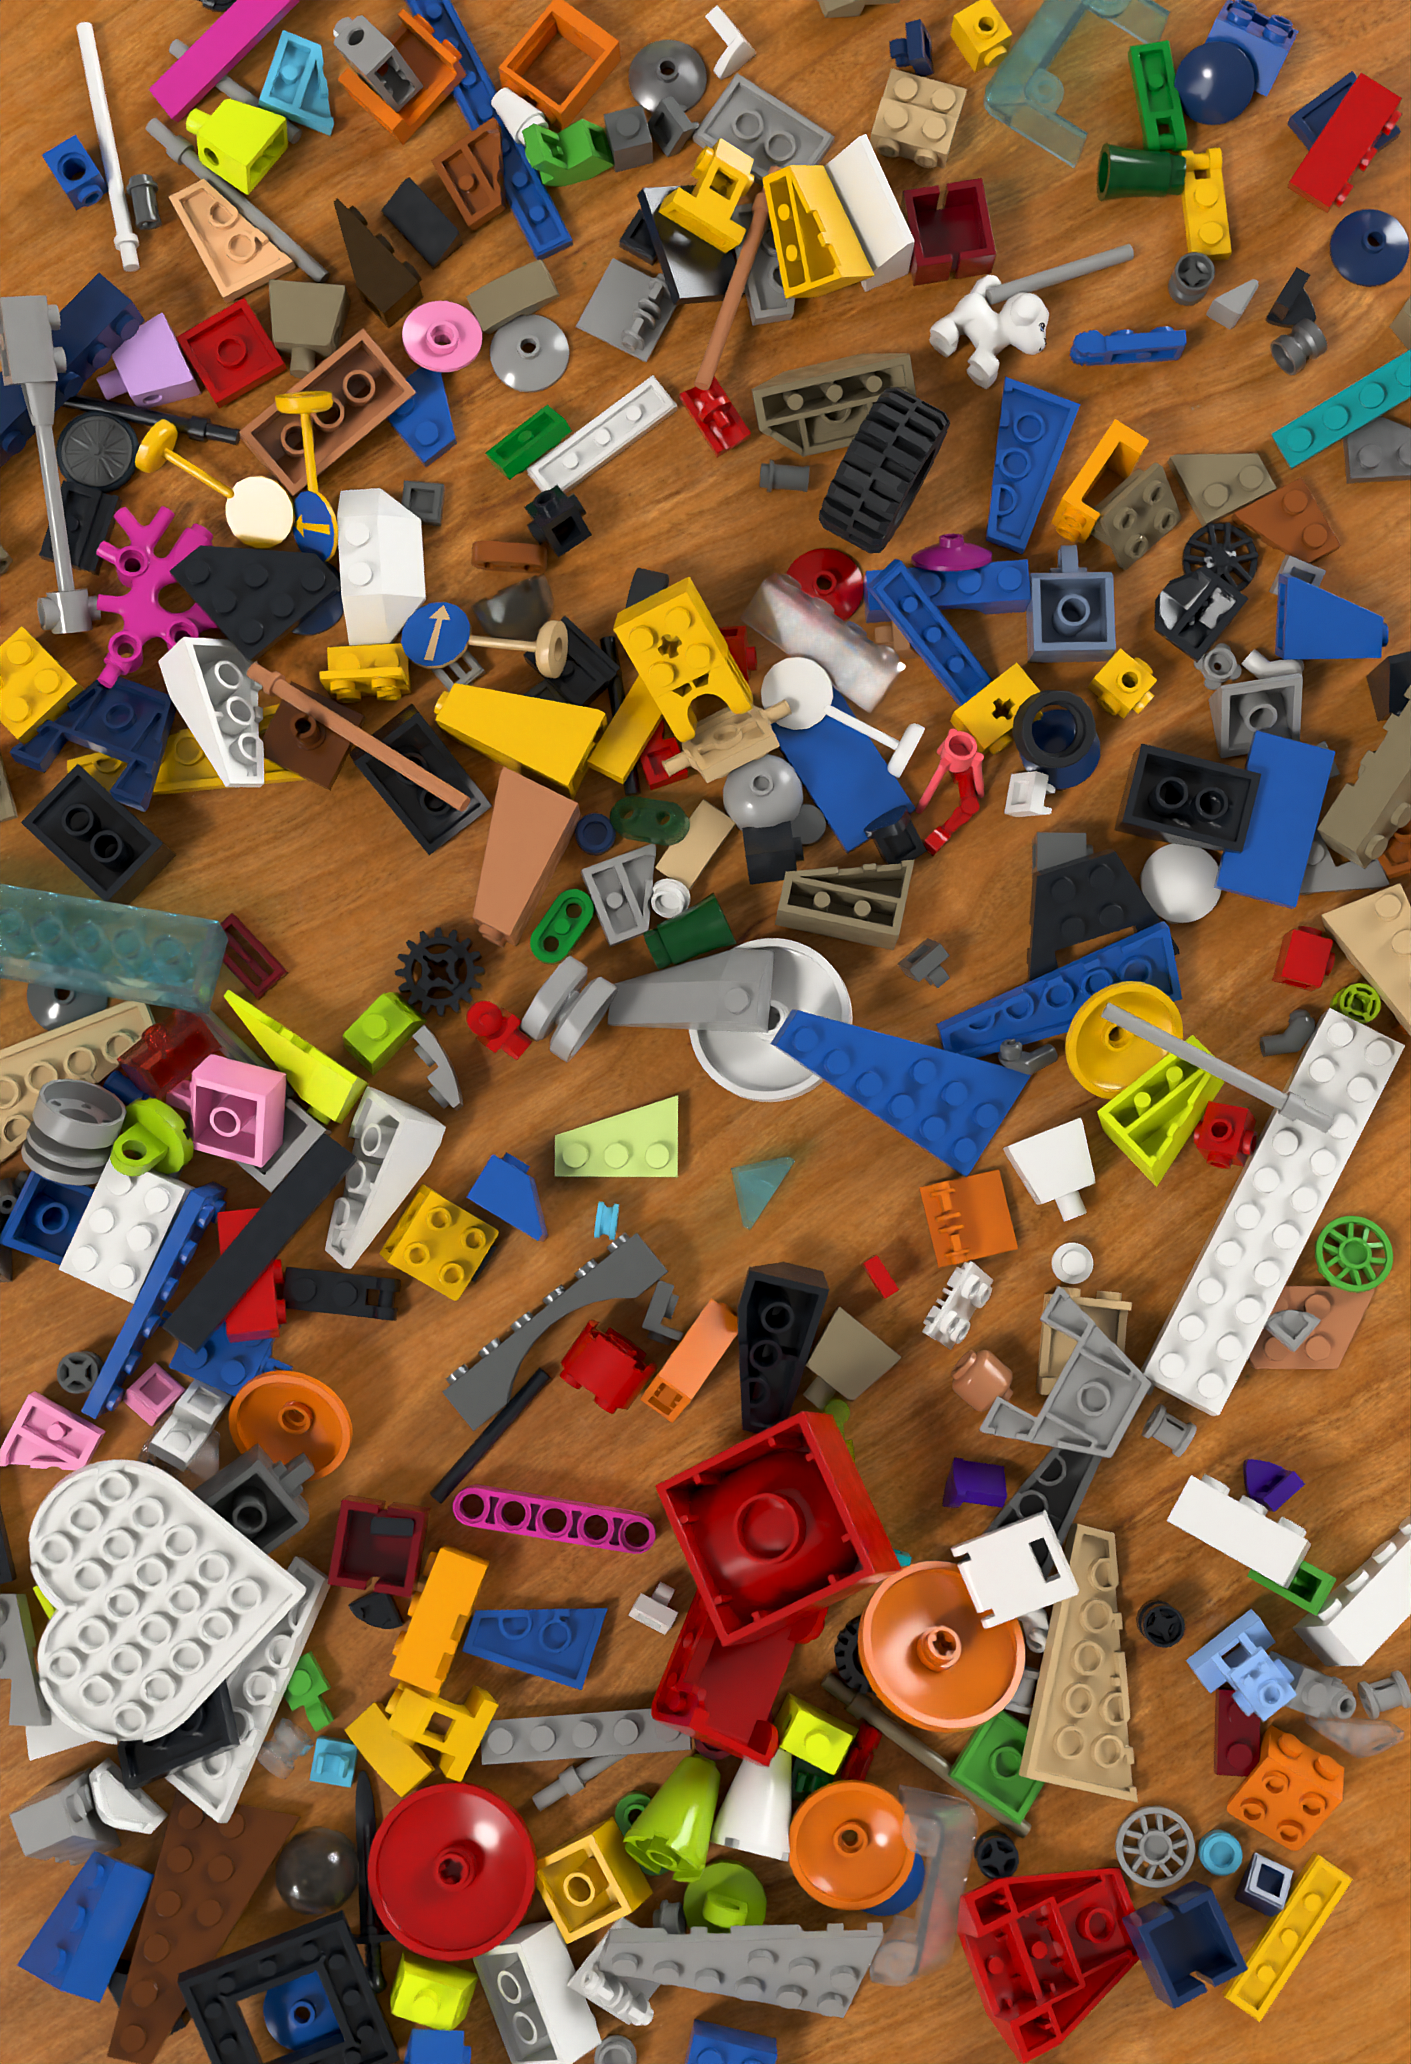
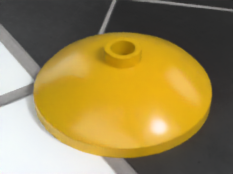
(1113, 1062)

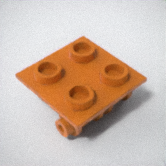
(968, 1218)

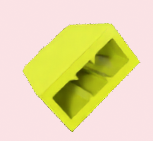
(239, 141)
(813, 1734)
(431, 1992)

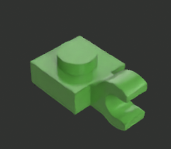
(306, 1689)

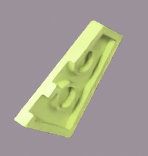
(623, 1145)

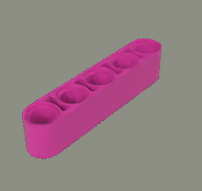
(535, 1526)

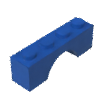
(988, 589)

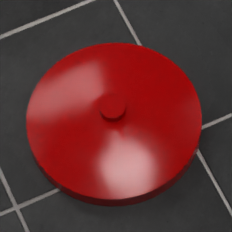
(452, 1870)

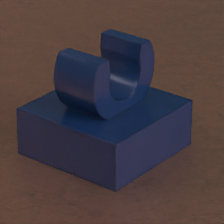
(914, 50)

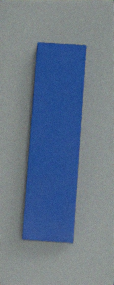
(928, 632)

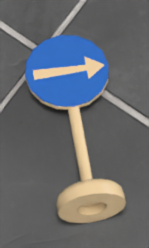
(441, 633)

